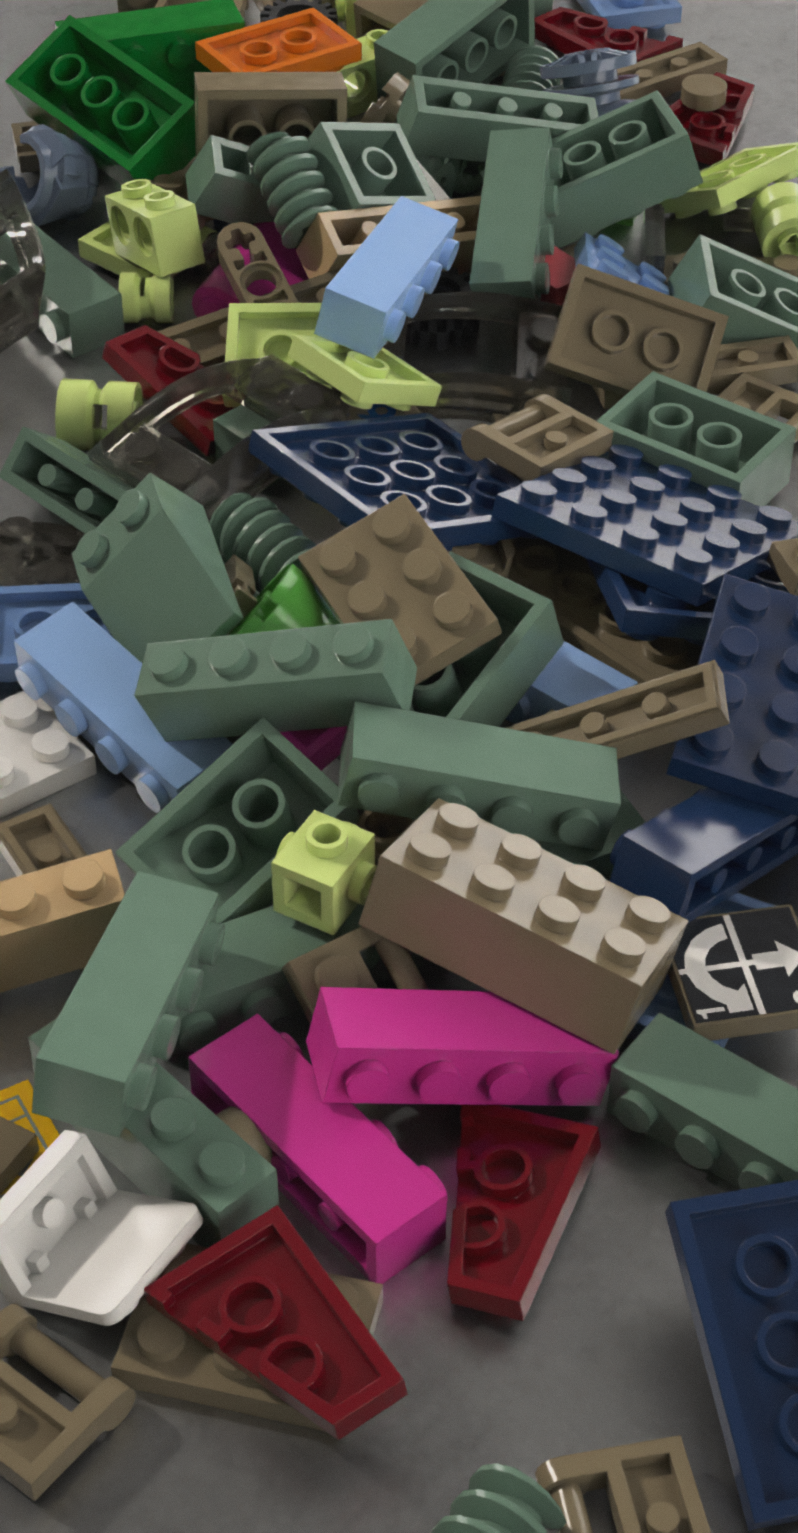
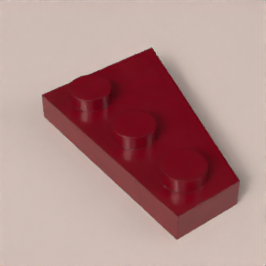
(578, 31)
(716, 130)
(156, 363)
(512, 1203)
(283, 1323)

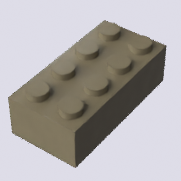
(523, 923)

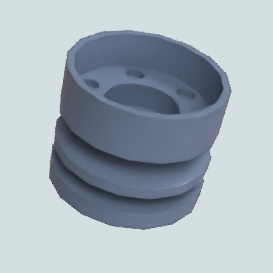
(593, 75)

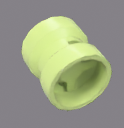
(147, 297)

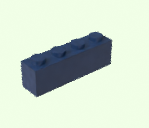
(703, 851)

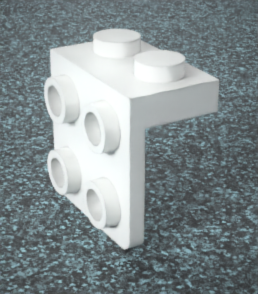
(80, 1242)

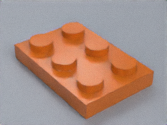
(285, 44)

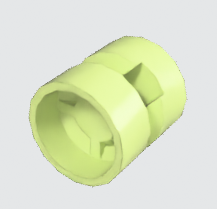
(776, 219)
(80, 409)

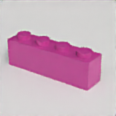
(448, 1051)
(326, 1155)

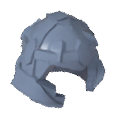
(66, 176)

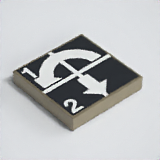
(738, 973)

